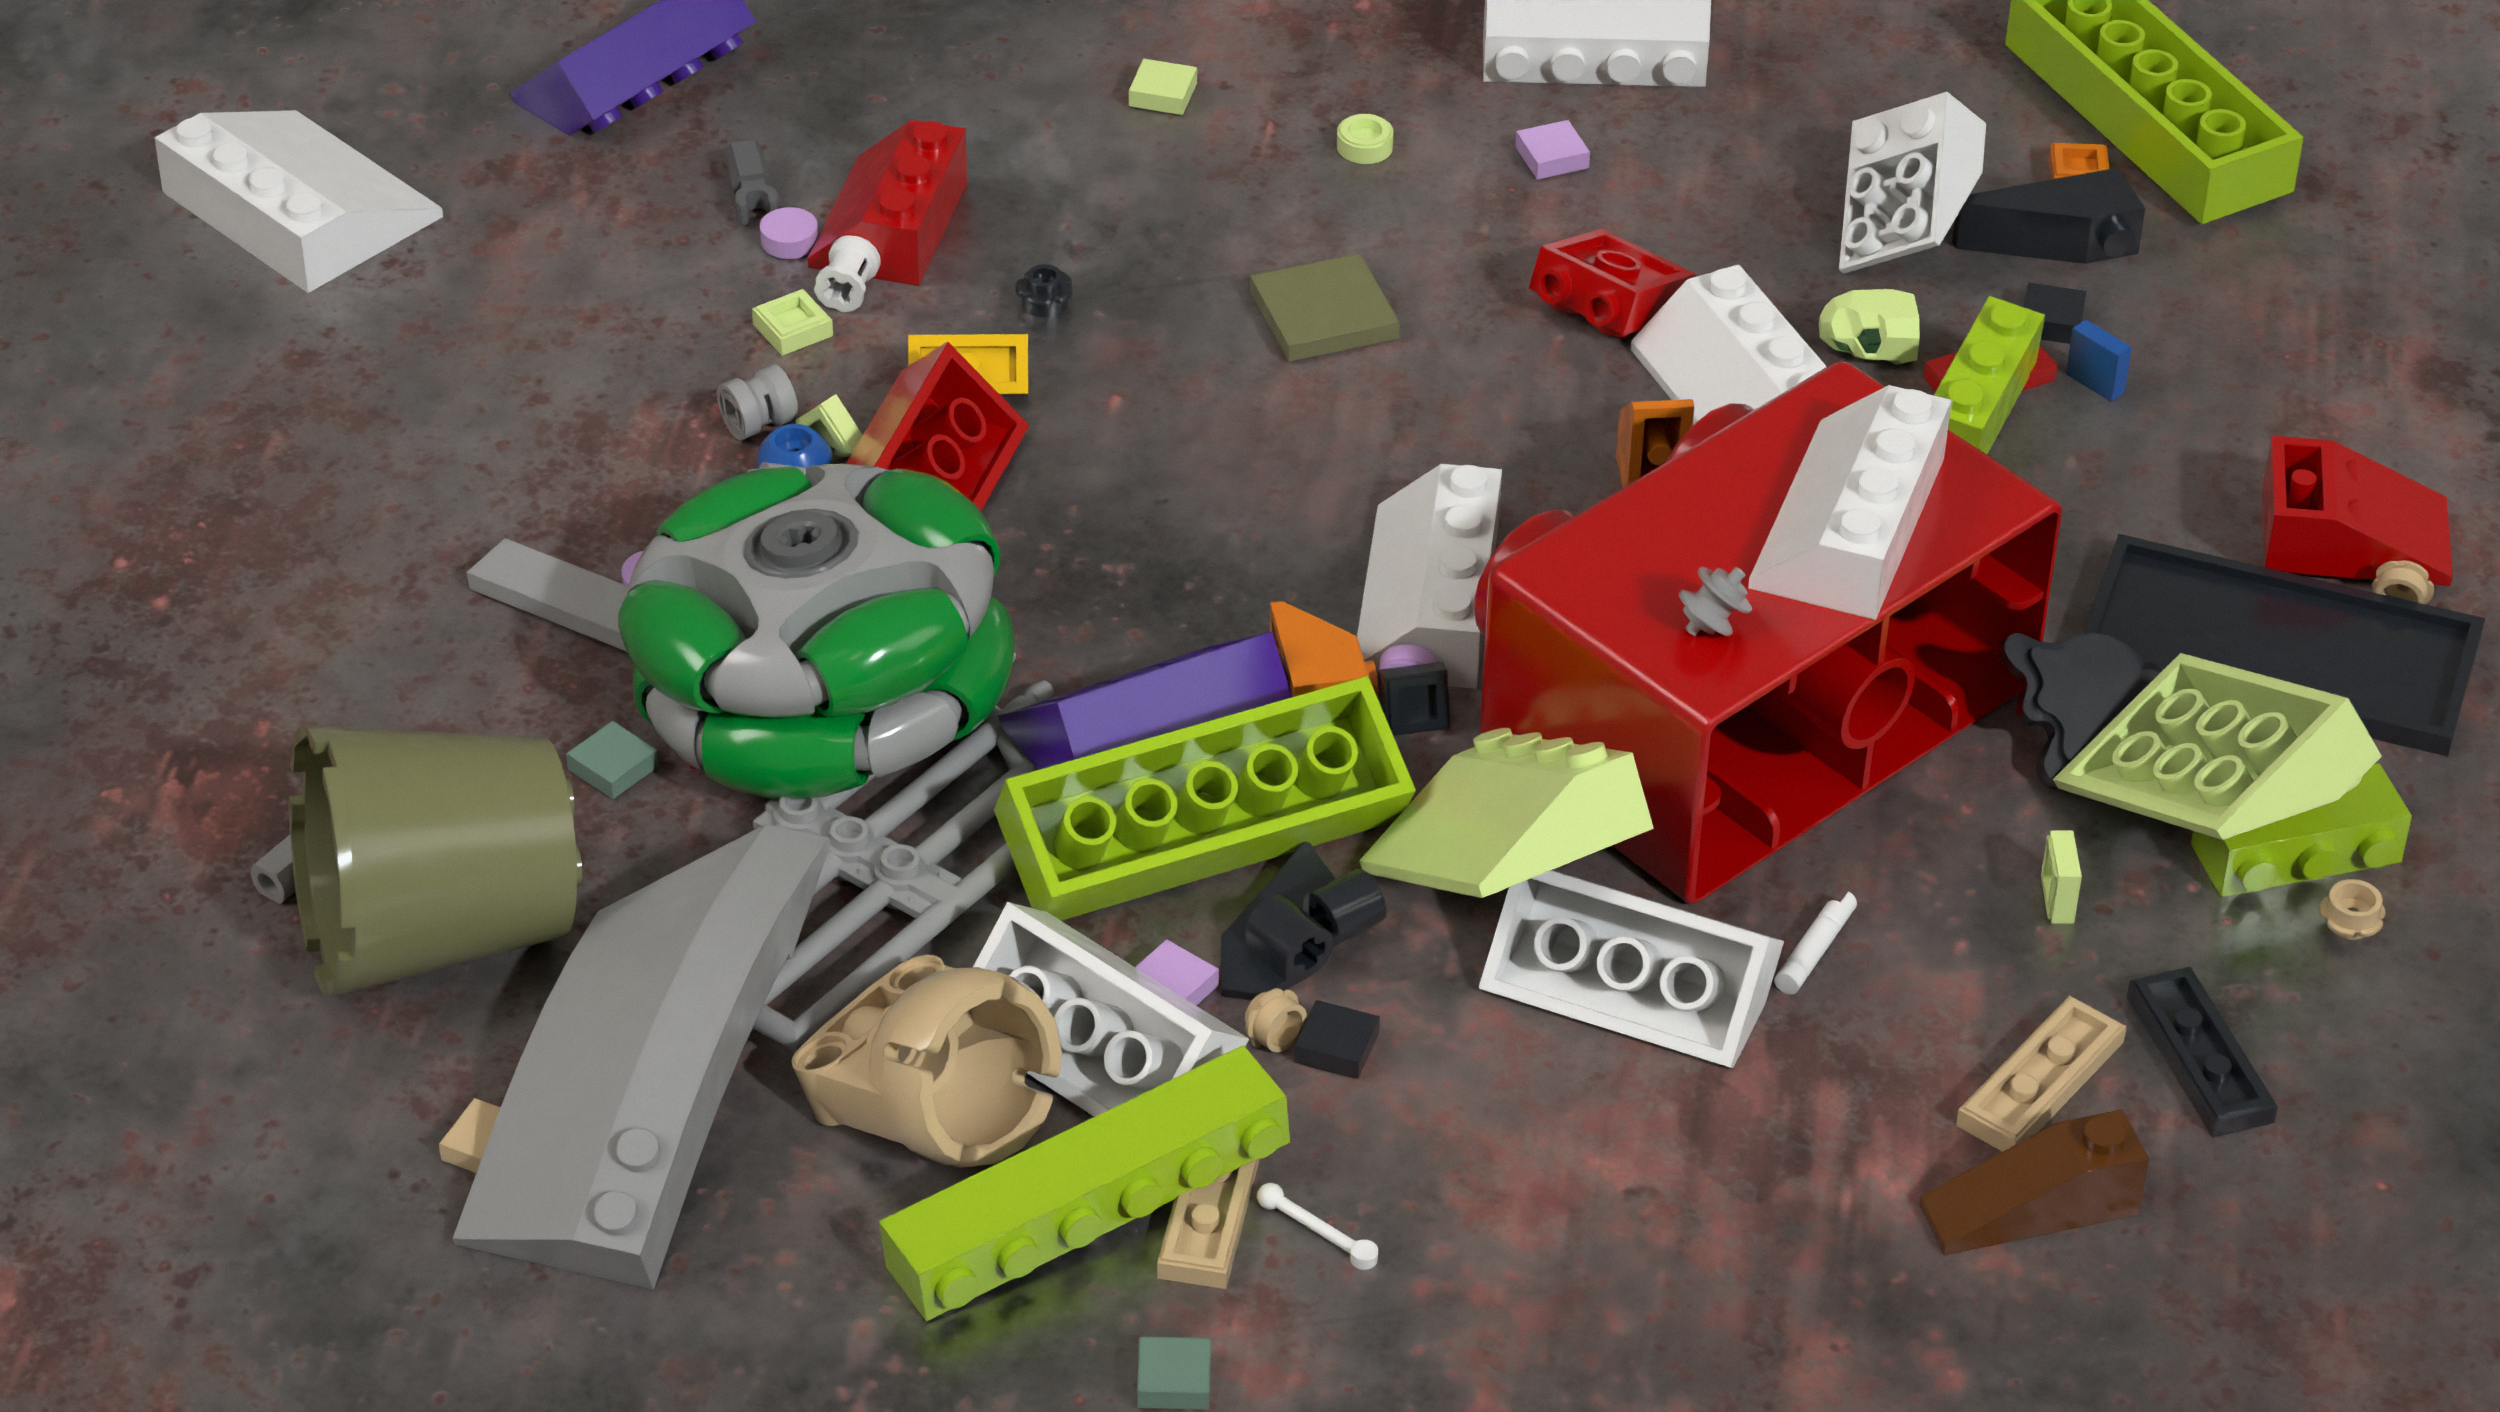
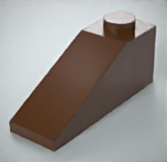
(2047, 1184)

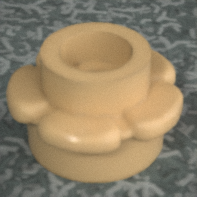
(2403, 581)
(2353, 909)
(1275, 1020)

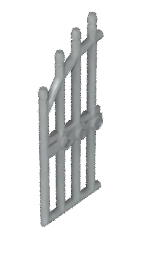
(893, 872)

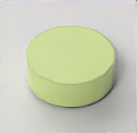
(1365, 139)

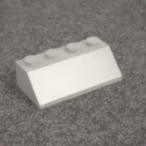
(1723, 344)
(1856, 502)
(1427, 567)
(1631, 965)
(1112, 1020)

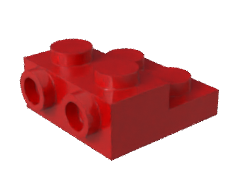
(1606, 280)

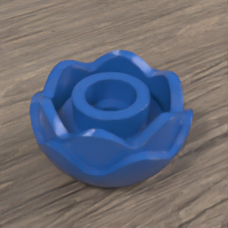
(794, 446)

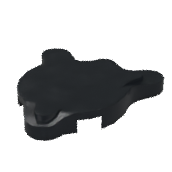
(2072, 690)

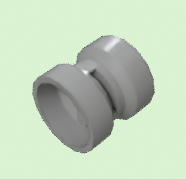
(757, 402)

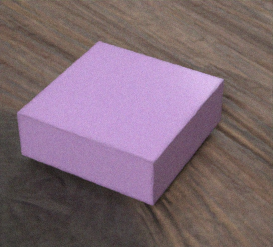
(1552, 149)
(1181, 971)

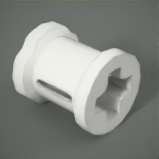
(845, 263)

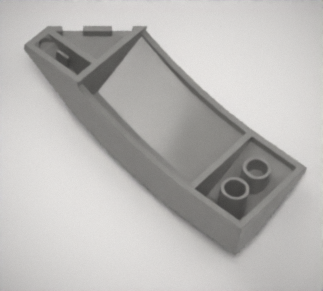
(636, 1061)

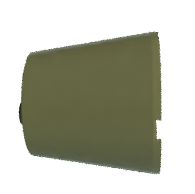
(427, 849)

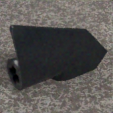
(1295, 925)

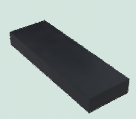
(2202, 1052)

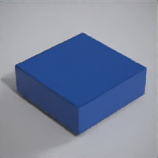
(2098, 360)

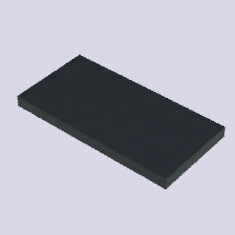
(2389, 655)

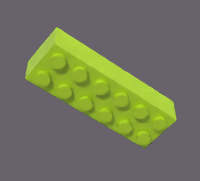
(2160, 101)
(1203, 800)

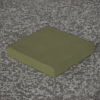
(1324, 307)

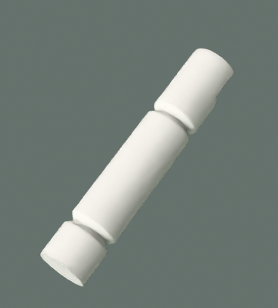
(1814, 944)

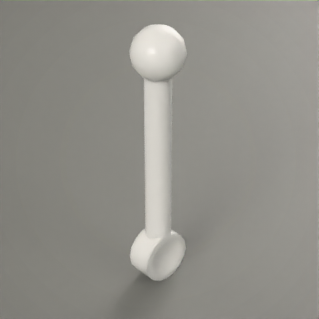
(1362, 1252)

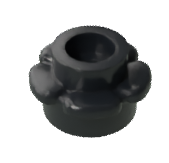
(1044, 291)

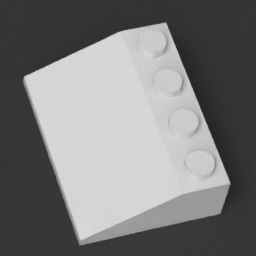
(1597, 42)
(288, 192)

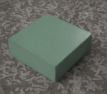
(612, 760)
(1174, 1373)

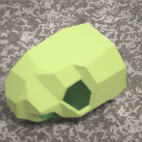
(1873, 325)

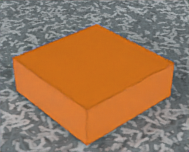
(2076, 159)

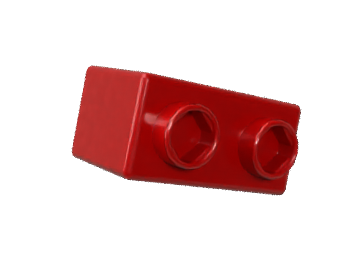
(1803, 702)

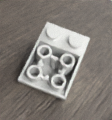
(1908, 178)

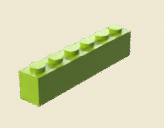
(1084, 1182)

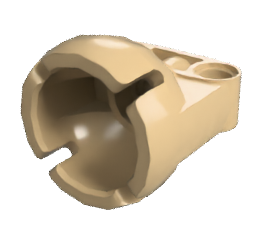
(936, 1062)

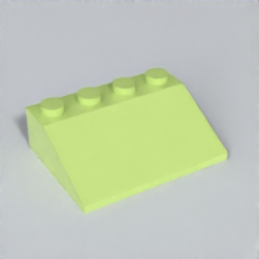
(2223, 750)
(1512, 814)

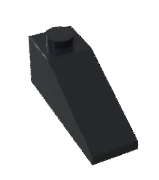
(2055, 219)

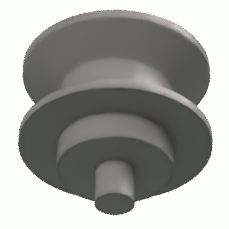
(1715, 601)

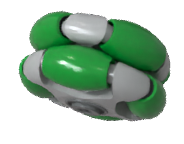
(817, 627)

